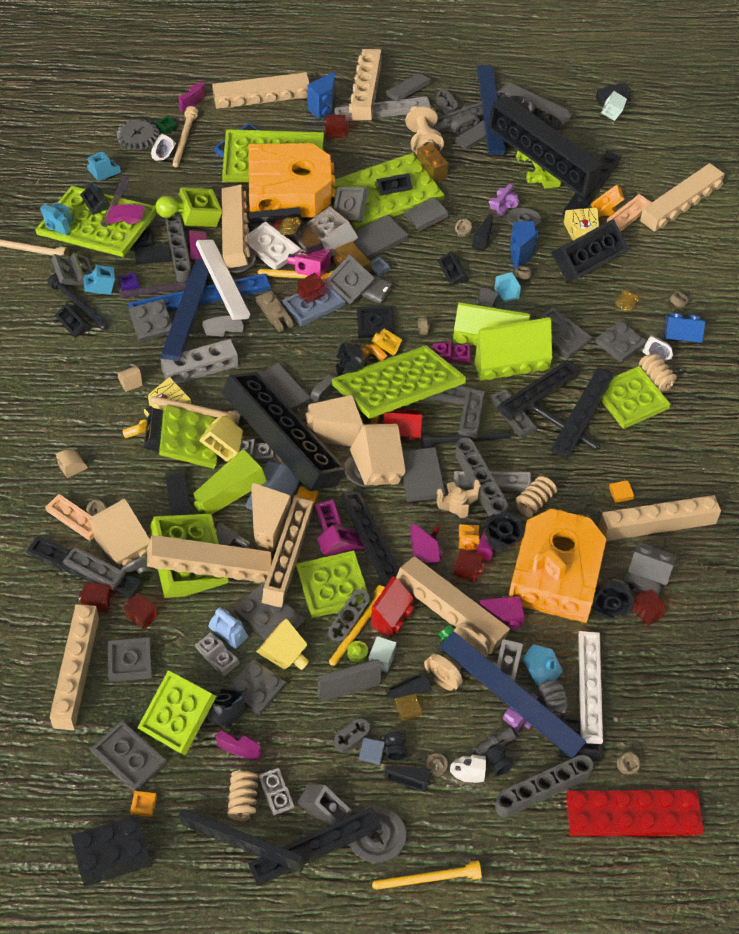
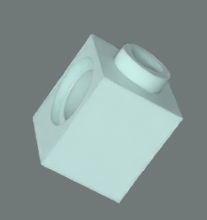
(614, 105)
(384, 651)

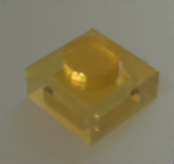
(289, 226)
(627, 301)
(408, 707)

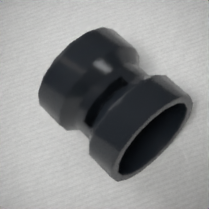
(395, 743)
(498, 760)

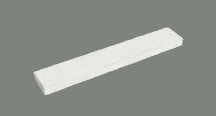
(222, 279)
(590, 687)

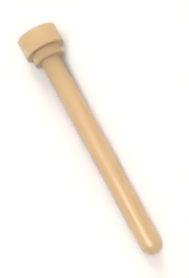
(190, 114)
(63, 251)
(194, 408)

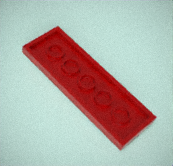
(634, 813)

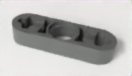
(361, 607)

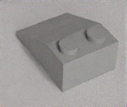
(332, 229)

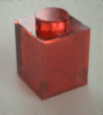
(336, 126)
(310, 288)
(468, 565)
(96, 595)
(649, 607)
(140, 611)

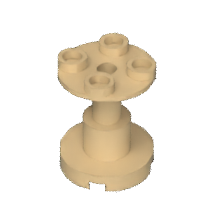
(421, 121)
(445, 668)

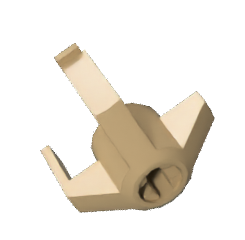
(457, 500)

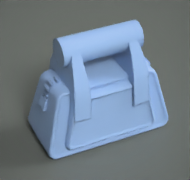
(228, 628)

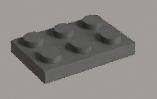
(265, 617)

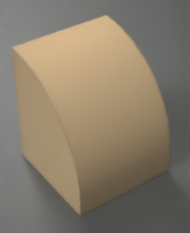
(130, 378)
(70, 462)

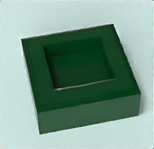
(166, 125)

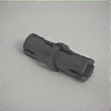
(500, 739)

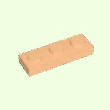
(629, 212)
(71, 516)

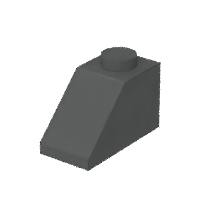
(323, 804)

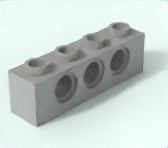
(201, 362)

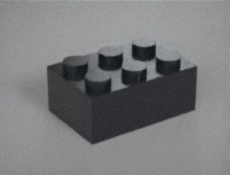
(110, 850)

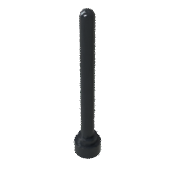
(54, 282)
(558, 422)
(429, 440)

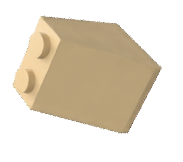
(335, 421)
(379, 454)
(269, 516)
(120, 534)

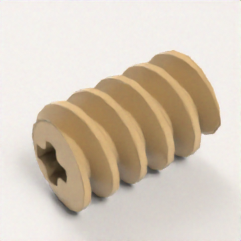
(658, 372)
(535, 496)
(242, 795)

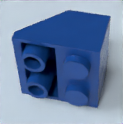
(684, 328)

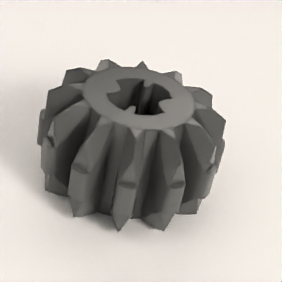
(552, 697)

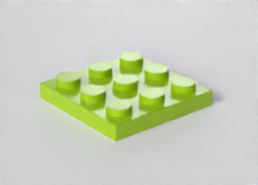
(633, 398)
(182, 434)
(330, 583)
(176, 712)

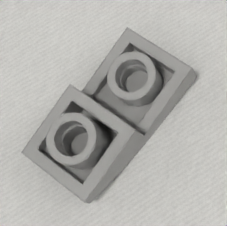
(218, 325)
(259, 452)
(216, 654)
(276, 791)

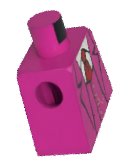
(312, 262)

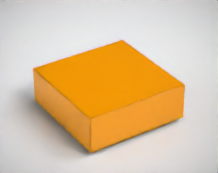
(621, 491)
(143, 803)

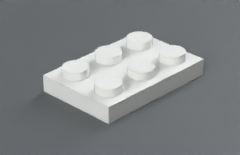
(271, 246)

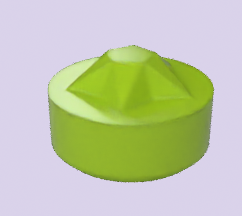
(357, 651)

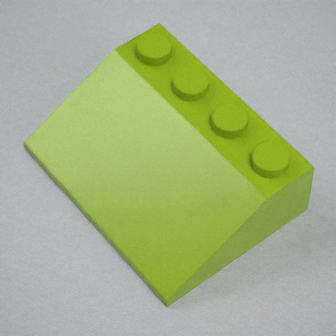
(514, 349)
(187, 527)

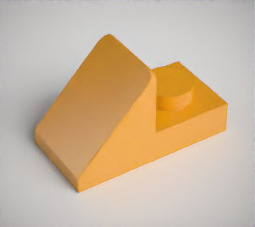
(607, 202)

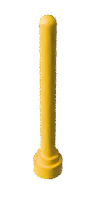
(289, 274)
(356, 628)
(470, 870)

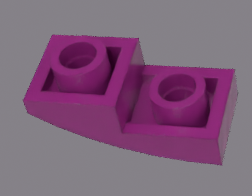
(193, 97)
(127, 212)
(193, 236)
(454, 353)
(245, 747)

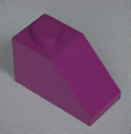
(339, 540)
(424, 546)
(506, 610)

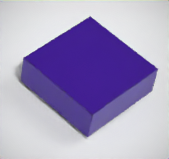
(128, 281)

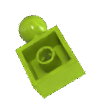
(195, 206)

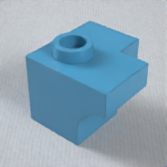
(102, 167)
(57, 217)
(100, 280)
(542, 664)

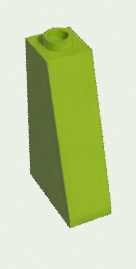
(229, 483)

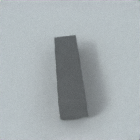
(546, 110)
(178, 248)
(468, 454)
(539, 794)

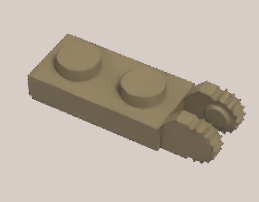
(274, 310)

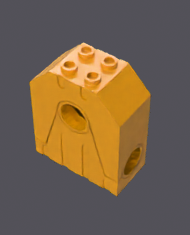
(290, 178)
(578, 545)

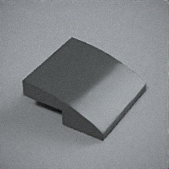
(426, 213)
(72, 269)

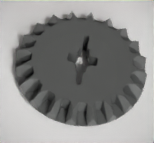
(145, 140)
(392, 838)

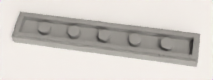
(388, 108)

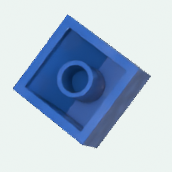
(322, 96)
(523, 242)

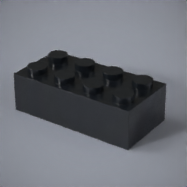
(590, 250)

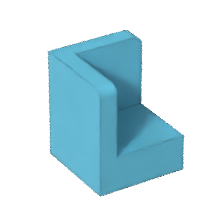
(507, 287)

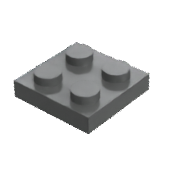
(351, 202)
(350, 279)
(150, 320)
(620, 341)
(129, 659)
(258, 686)

